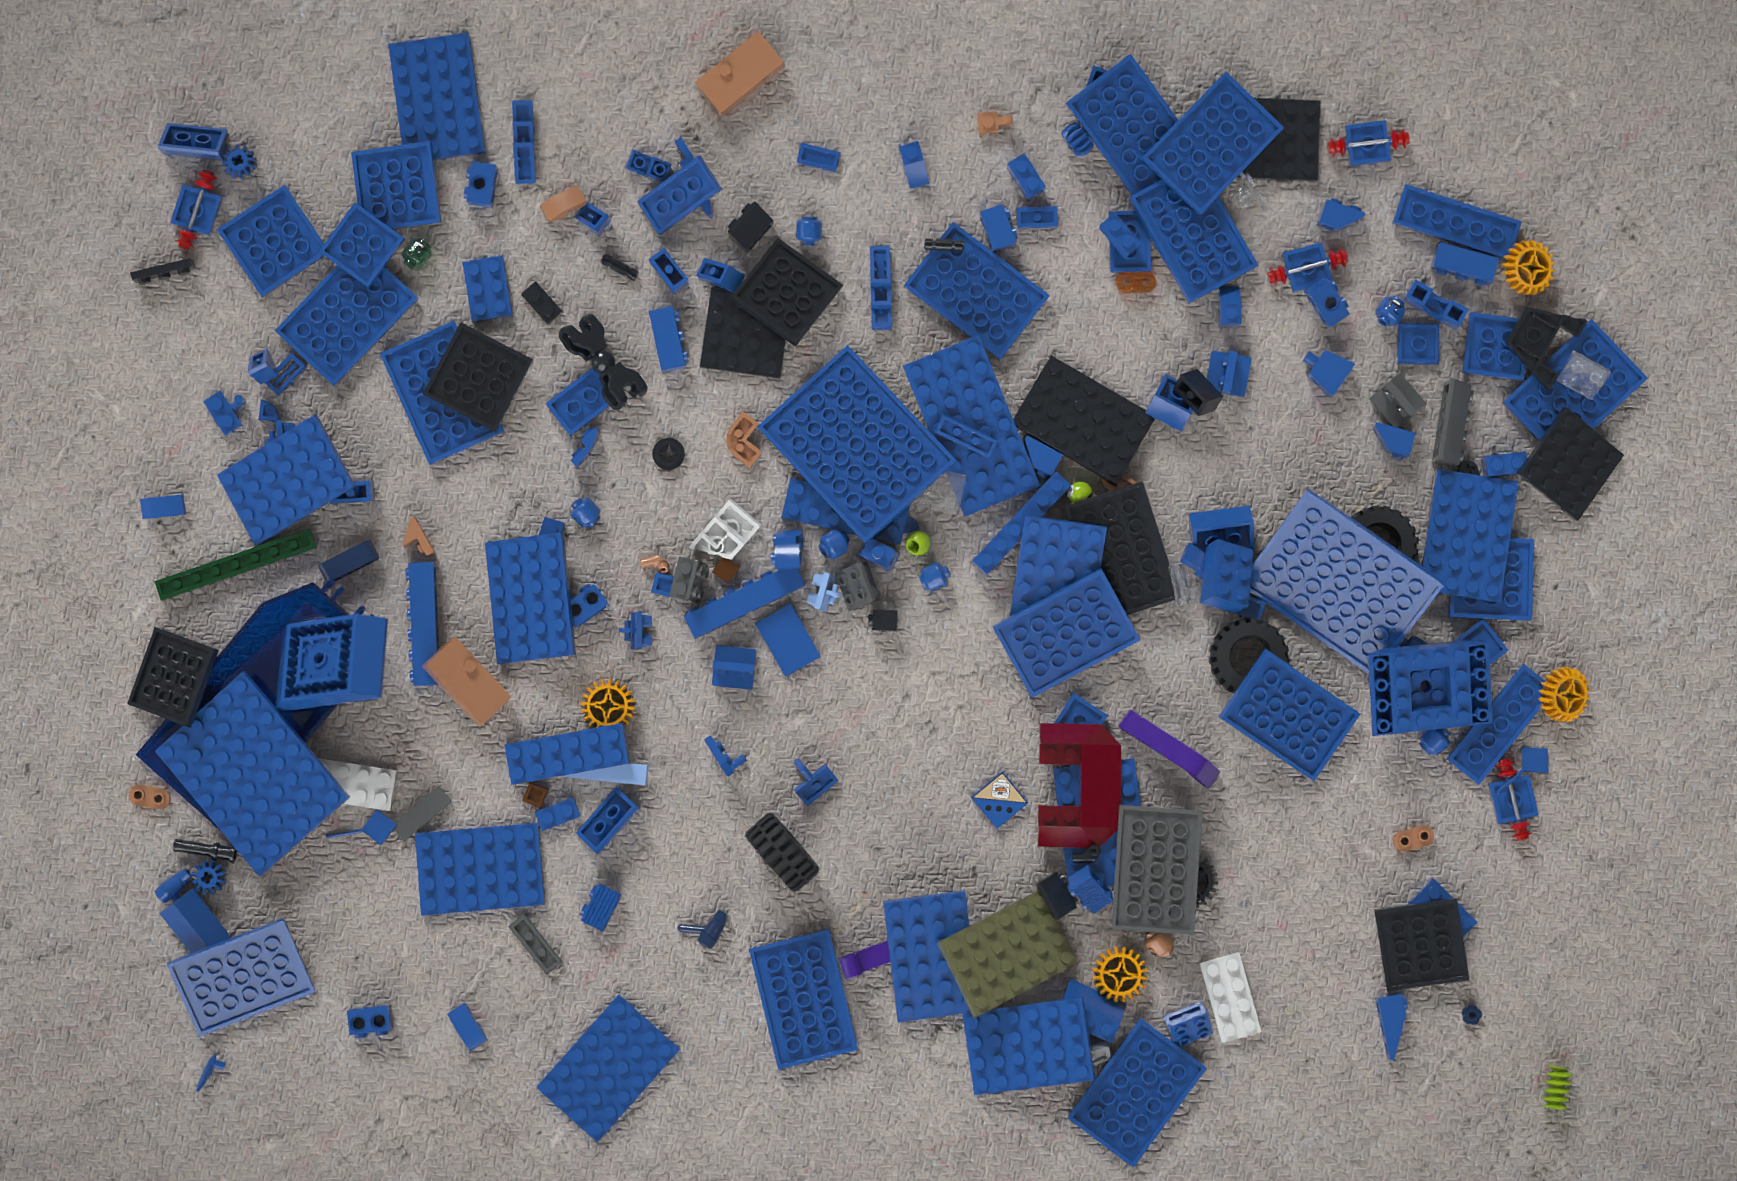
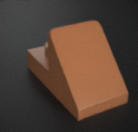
(416, 533)

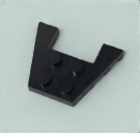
(1533, 336)

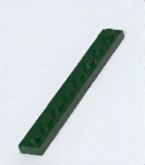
(235, 564)

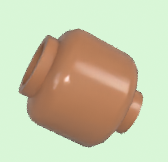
(1159, 943)

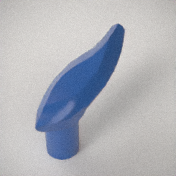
(212, 1063)

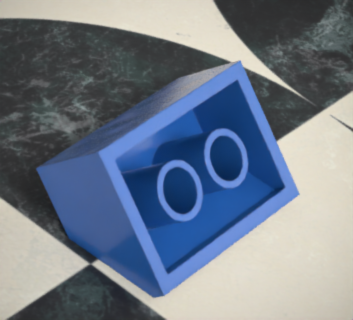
(1228, 524)
(1101, 1013)

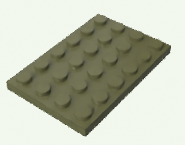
(1007, 953)

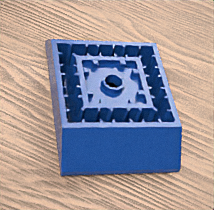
(351, 663)
(1456, 691)

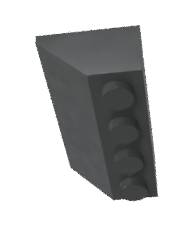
(1452, 422)

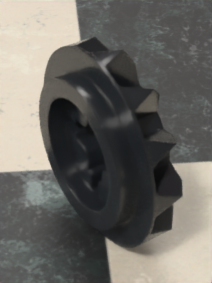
(662, 446)

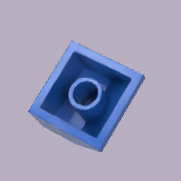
(1168, 405)

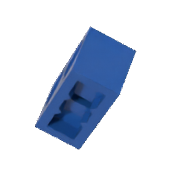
(587, 610)
(369, 1015)

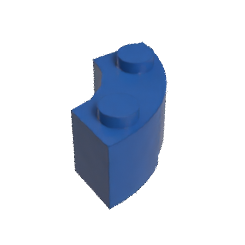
(787, 549)

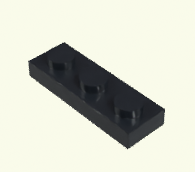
(163, 271)

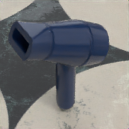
(710, 933)

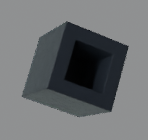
(883, 620)

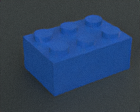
(1226, 576)

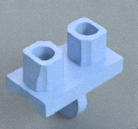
(827, 591)

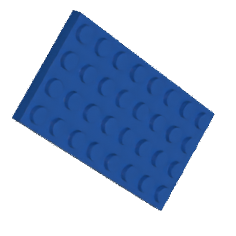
(964, 386)

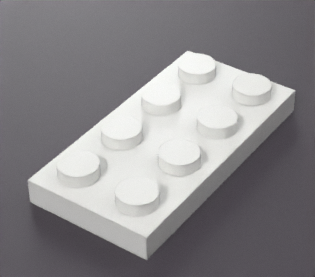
(364, 784)
(1230, 997)

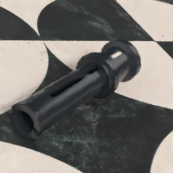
(214, 850)

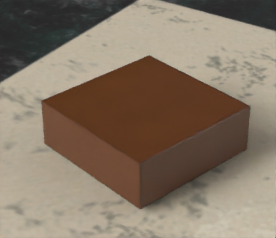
(726, 570)
(535, 795)

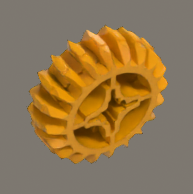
(1534, 253)
(1561, 682)
(608, 695)
(1122, 956)

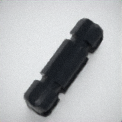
(944, 245)
(619, 267)

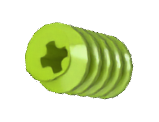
(1557, 1088)

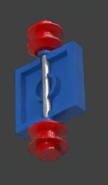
(1368, 143)
(196, 209)
(1306, 266)
(1515, 801)

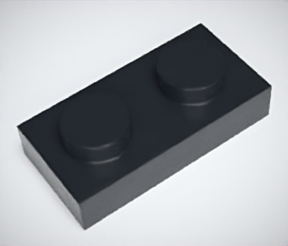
(541, 303)

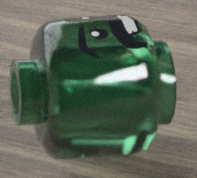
(416, 253)

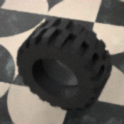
(1395, 523)
(1230, 635)
(782, 852)

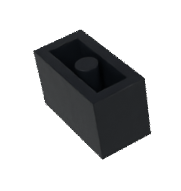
(1198, 392)

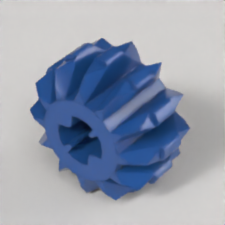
(1077, 139)
(240, 169)
(214, 882)

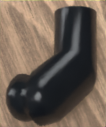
(1088, 856)

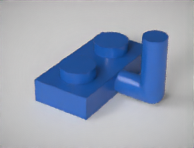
(224, 412)
(724, 760)
(815, 783)

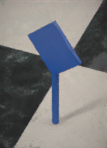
(1533, 760)
(377, 828)

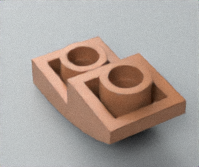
(560, 204)

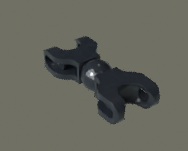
(591, 346)

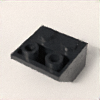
(749, 227)

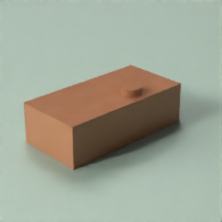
(739, 74)
(466, 681)

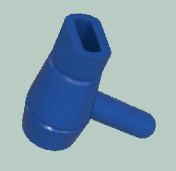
(171, 887)

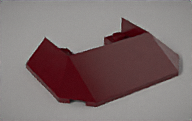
(1099, 785)

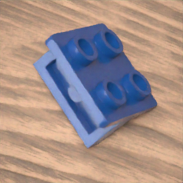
(1229, 372)
(734, 667)
(1189, 1024)

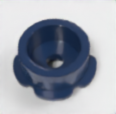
(1466, 1014)

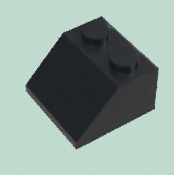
(1056, 894)

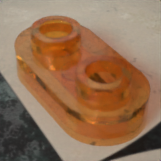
(1136, 282)

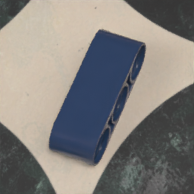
(349, 561)

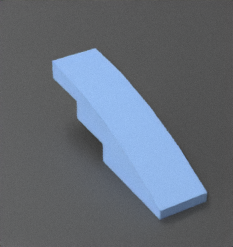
(627, 773)

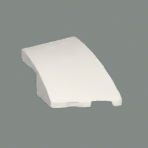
(726, 532)

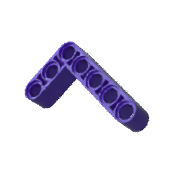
(1169, 747)
(865, 959)

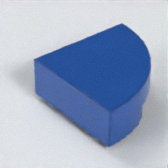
(268, 412)
(911, 525)

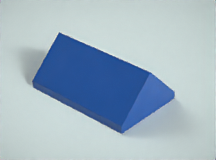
(193, 141)
(607, 820)
(194, 922)

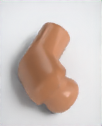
(657, 562)

